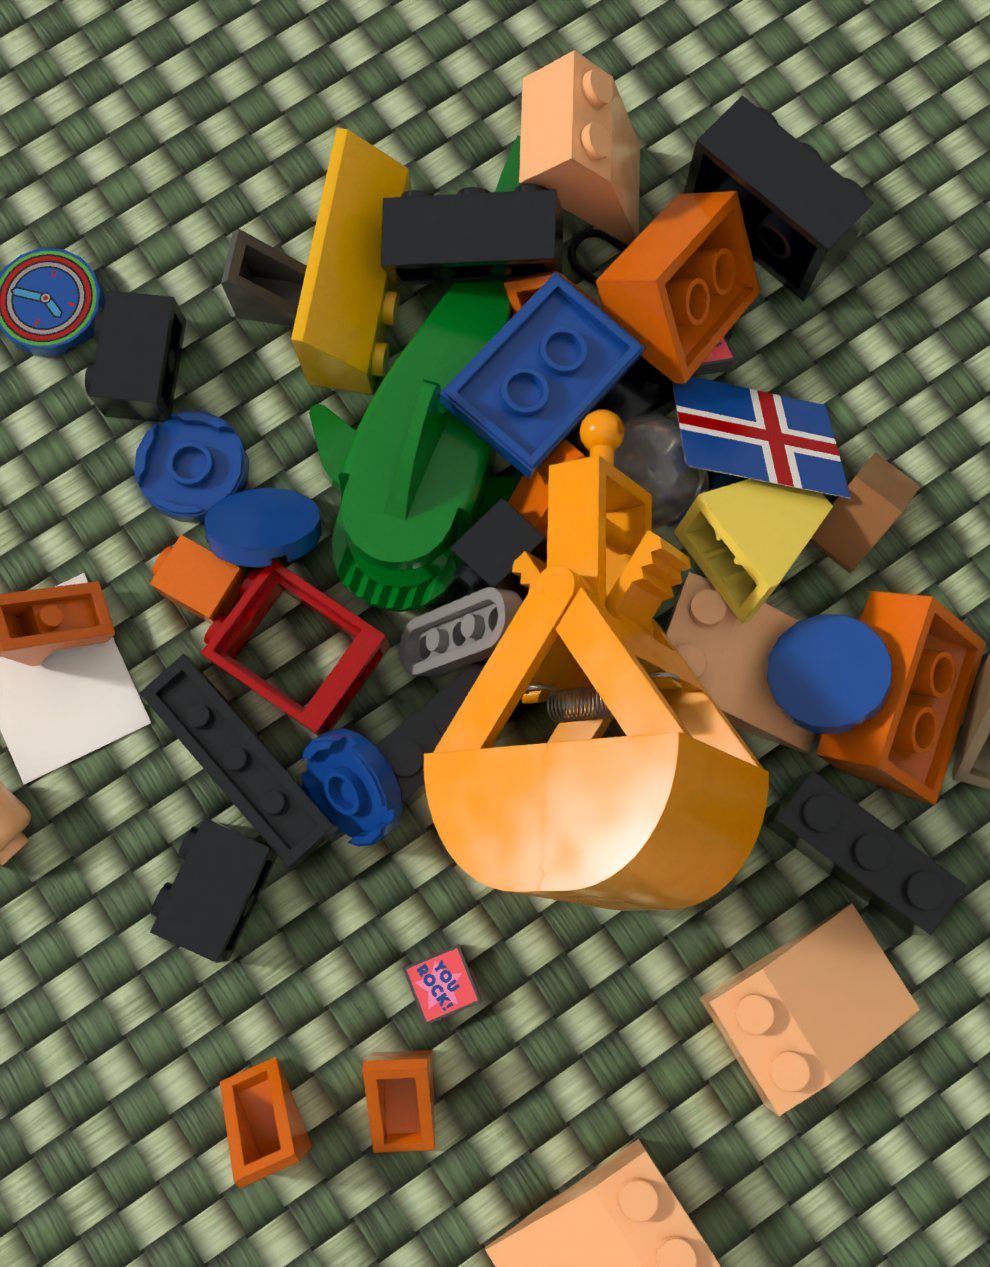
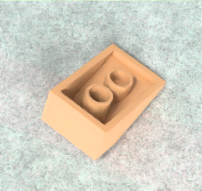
(581, 144)
(733, 659)
(810, 1009)
(608, 1219)

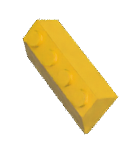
(344, 288)

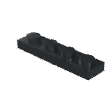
(239, 761)

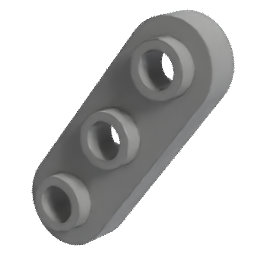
(457, 632)

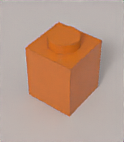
(197, 579)

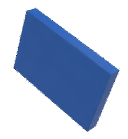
(541, 374)

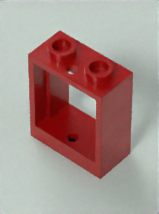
(336, 693)

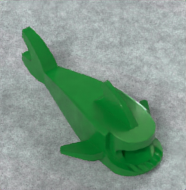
(413, 468)

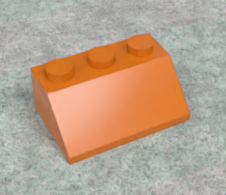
(683, 281)
(931, 684)

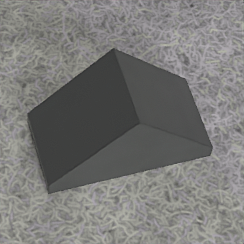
(262, 281)

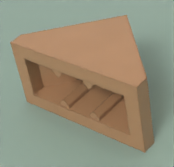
(856, 524)

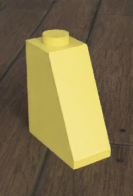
(750, 537)

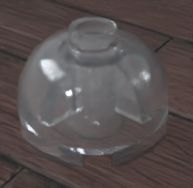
(656, 461)

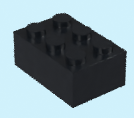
(792, 202)

